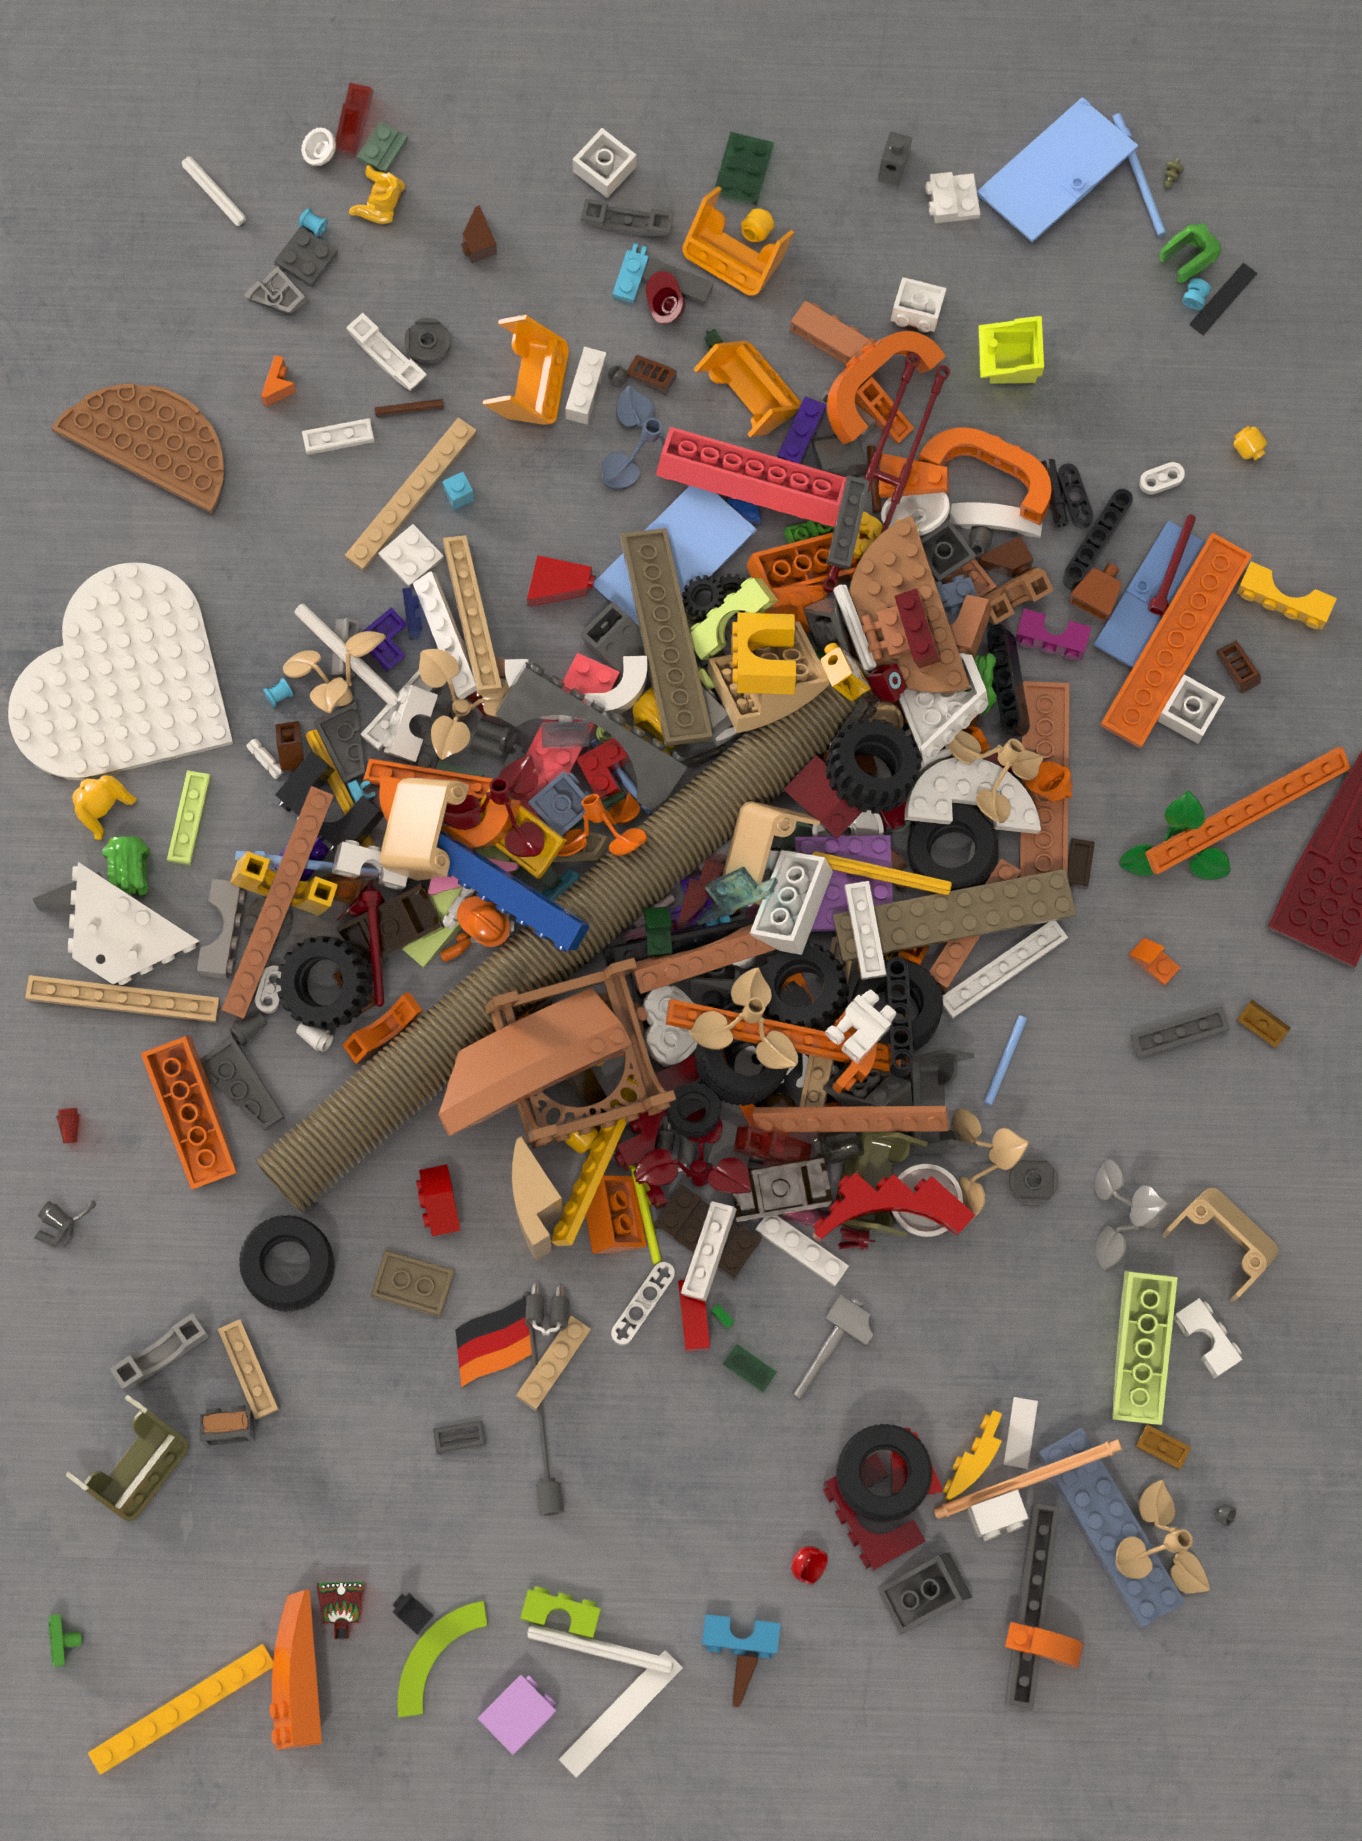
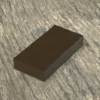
(1080, 862)

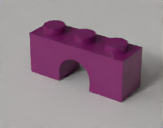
(1033, 634)

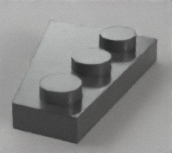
(343, 741)

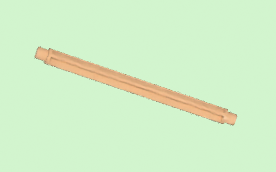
(1029, 1478)

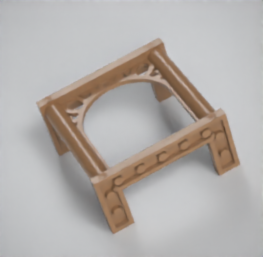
(648, 1091)

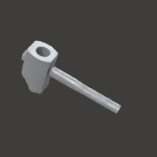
(848, 1319)

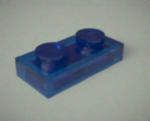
(413, 622)

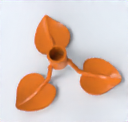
(595, 812)

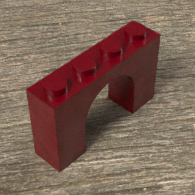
(875, 1548)

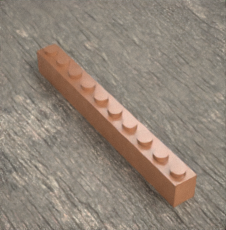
(277, 902)

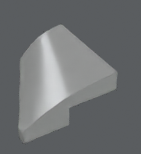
(278, 292)

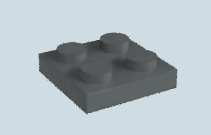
(306, 257)

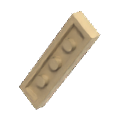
(552, 1363)
(248, 1369)

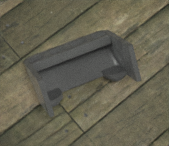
(927, 1083)

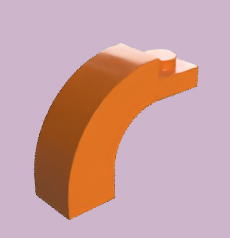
(372, 1038)
(858, 1071)
(1045, 1644)

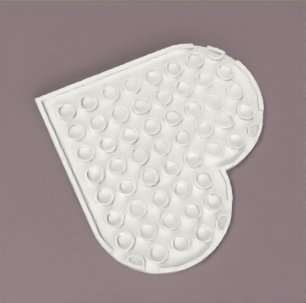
(125, 684)

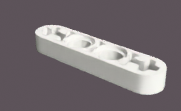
(645, 1305)

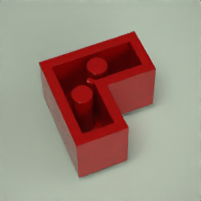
(599, 767)
(437, 1196)

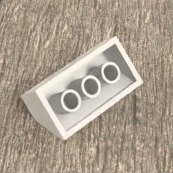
(790, 912)

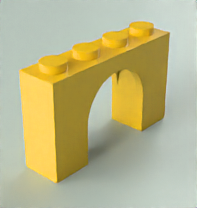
(761, 674)
(310, 896)

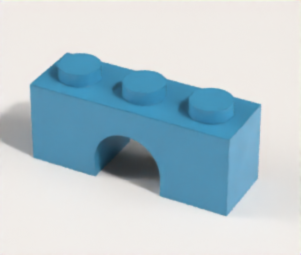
(762, 1641)

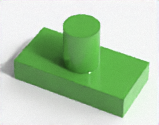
(60, 1640)

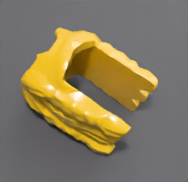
(646, 715)

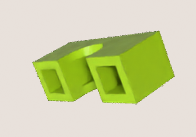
(539, 1606)

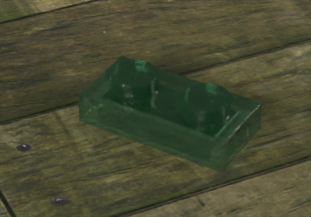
(749, 1368)

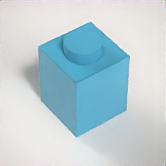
(458, 491)

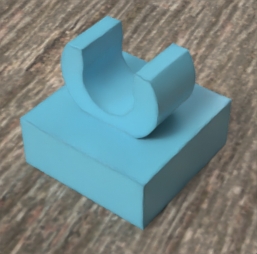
(357, 791)

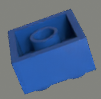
(746, 510)

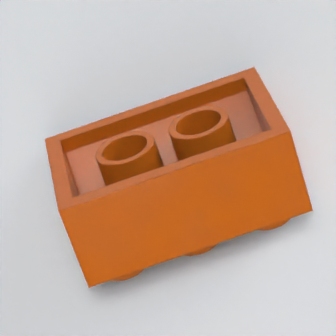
(615, 1217)

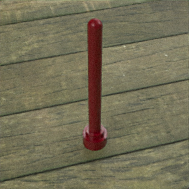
(1158, 604)
(371, 901)

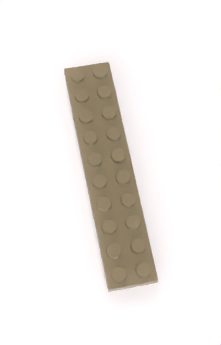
(666, 637)
(964, 913)

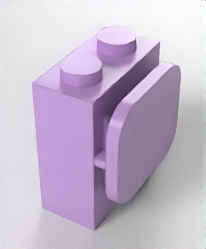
(518, 1714)

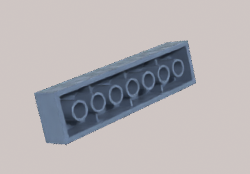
(1104, 1523)

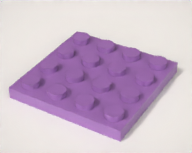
(867, 849)

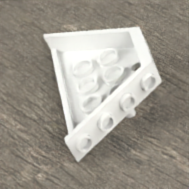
(939, 716)
(120, 929)

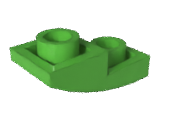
(806, 531)

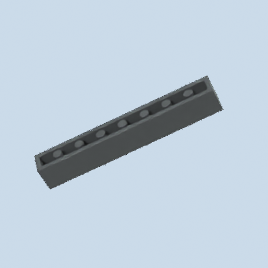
(1033, 1601)

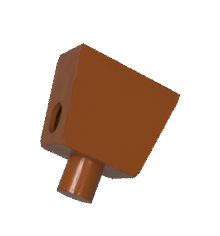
(1097, 592)

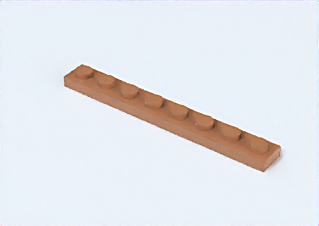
(851, 1119)

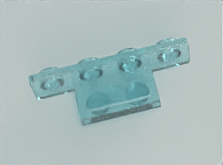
(734, 892)

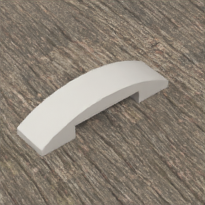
(385, 353)
(992, 516)

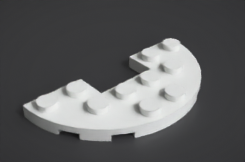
(959, 783)

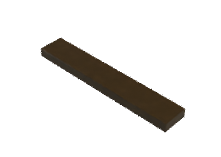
(583, 1083)

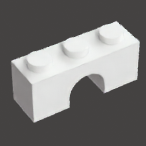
(585, 384)
(400, 740)
(351, 857)
(1198, 1318)

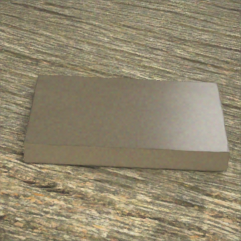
(412, 1283)

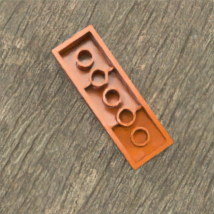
(798, 563)
(190, 1111)
(294, 1678)

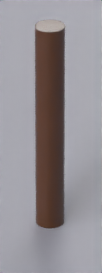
(409, 407)
(876, 499)

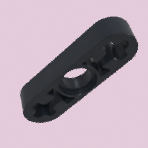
(1077, 485)

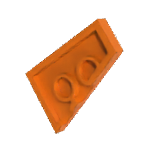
(923, 479)

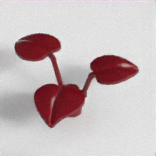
(517, 777)
(728, 1177)

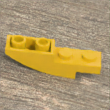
(970, 1466)

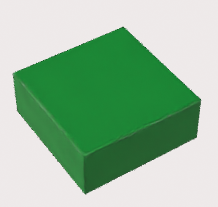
(722, 1317)

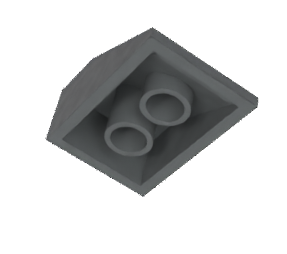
(827, 624)
(925, 1592)

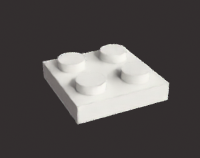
(411, 555)

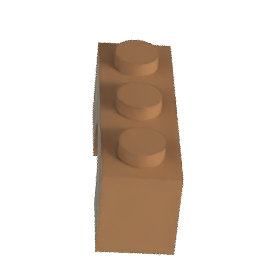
(1025, 587)

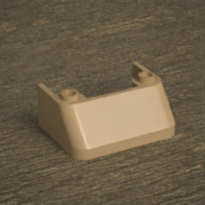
(754, 836)
(1259, 1247)

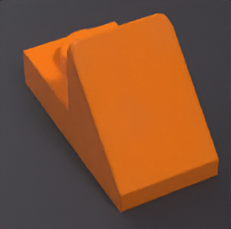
(276, 386)
(1154, 961)

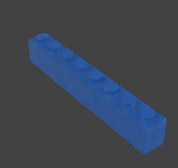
(512, 895)

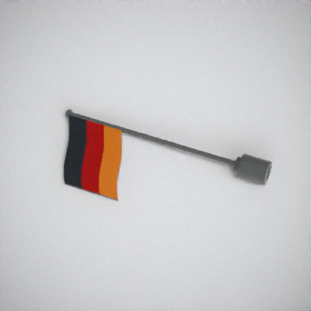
(494, 1345)

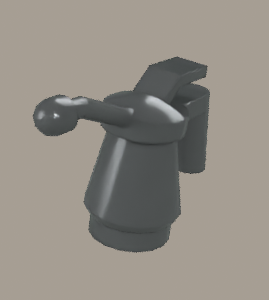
(54, 1216)

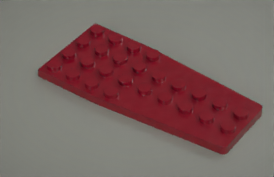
(1325, 888)

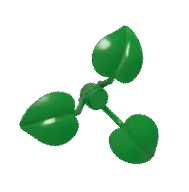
(1181, 815)

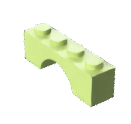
(709, 636)

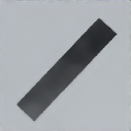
(1223, 298)

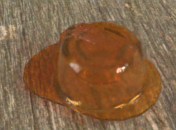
(348, 888)

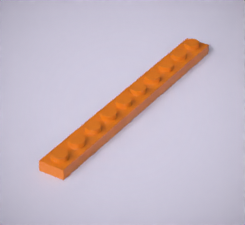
(1248, 810)
(804, 1039)

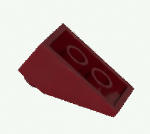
(816, 797)

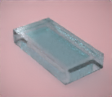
(565, 734)

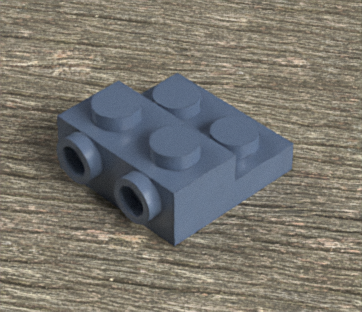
(953, 595)
(560, 803)

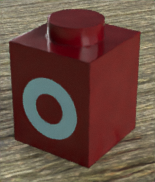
(887, 682)

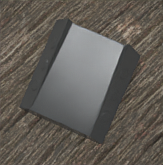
(838, 457)

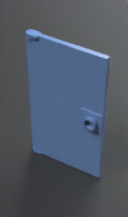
(1131, 621)

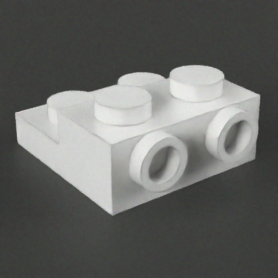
(952, 197)
(918, 305)

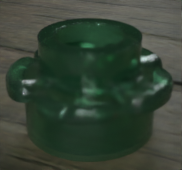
(712, 338)

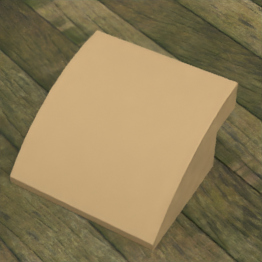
(756, 710)
(535, 1200)

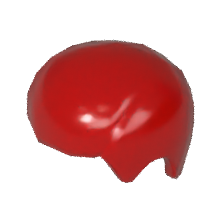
(809, 1564)

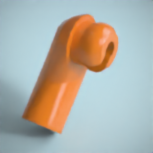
(456, 950)

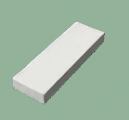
(338, 436)

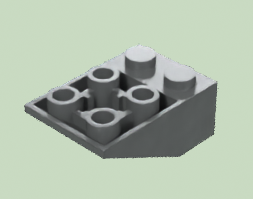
(613, 636)
(875, 1090)

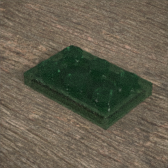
(744, 168)

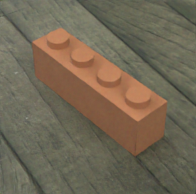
(828, 332)

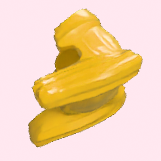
(382, 197)
(96, 798)

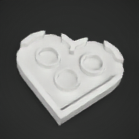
(664, 1042)

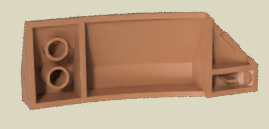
(530, 1058)

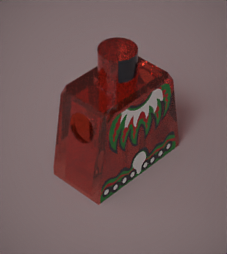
(341, 1605)

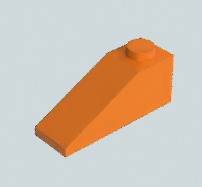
(879, 405)

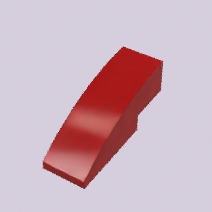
(693, 1322)

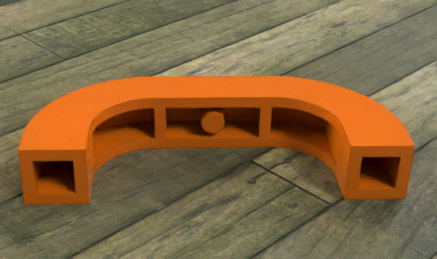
(841, 398)
(999, 454)
(486, 834)

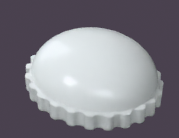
(318, 146)

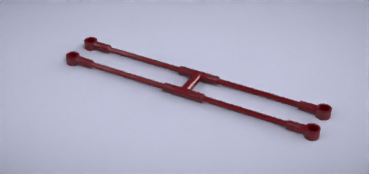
(873, 472)

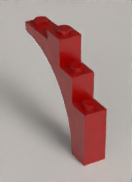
(929, 1201)

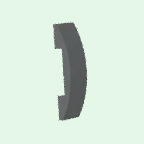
(626, 220)

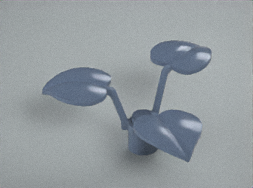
(631, 409)

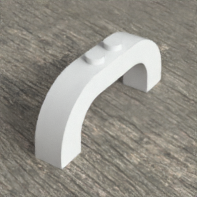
(614, 701)

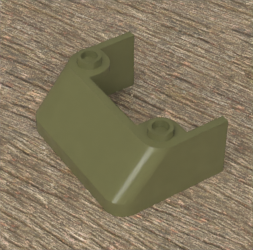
(879, 1154)
(140, 1469)

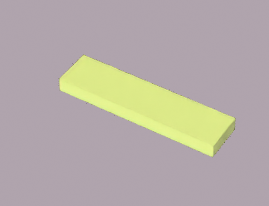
(189, 818)

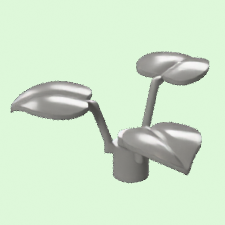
(1145, 1212)

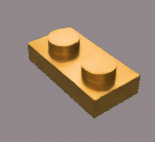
(1263, 1023)
(1163, 1447)

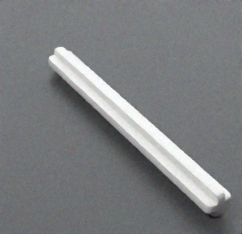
(338, 647)
(600, 1648)

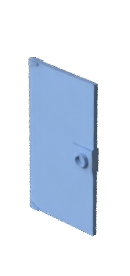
(1057, 169)
(701, 537)

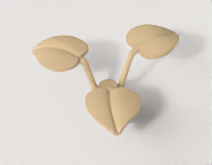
(337, 691)
(447, 734)
(1023, 764)
(754, 994)
(1005, 1153)
(1133, 1559)

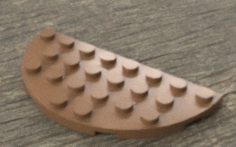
(152, 437)
(894, 566)

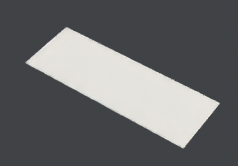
(1020, 1433)

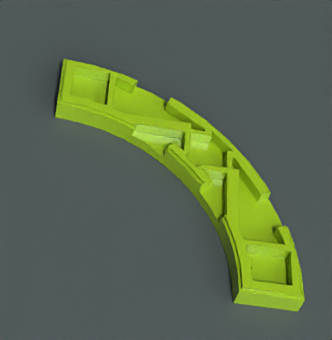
(428, 1650)

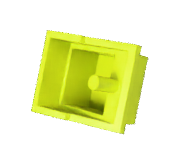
(1012, 351)

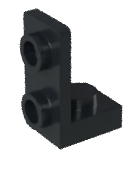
(412, 1613)

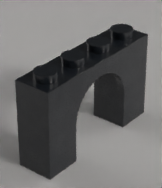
(353, 826)

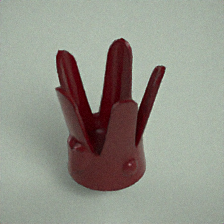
(856, 1238)

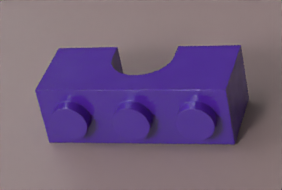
(802, 430)

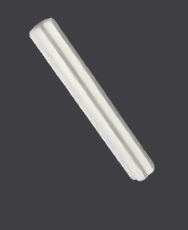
(213, 191)
(854, 627)

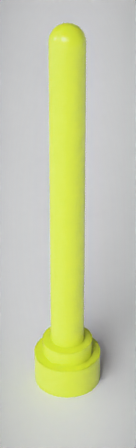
(648, 1222)

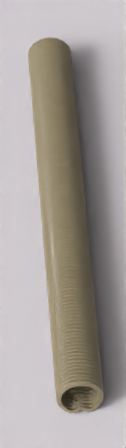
(605, 897)

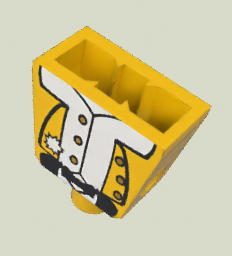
(839, 668)

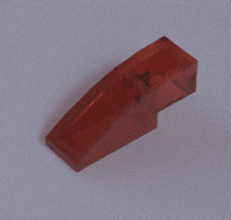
(353, 117)
(696, 895)
(770, 1145)

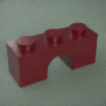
(916, 627)

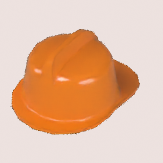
(1052, 782)
(483, 921)

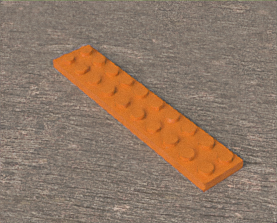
(1175, 640)

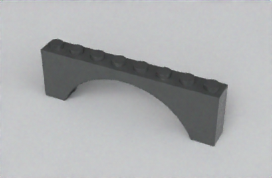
(539, 695)

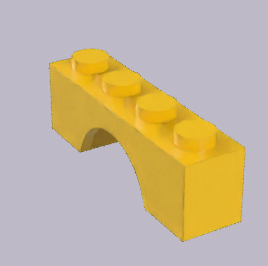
(1259, 587)

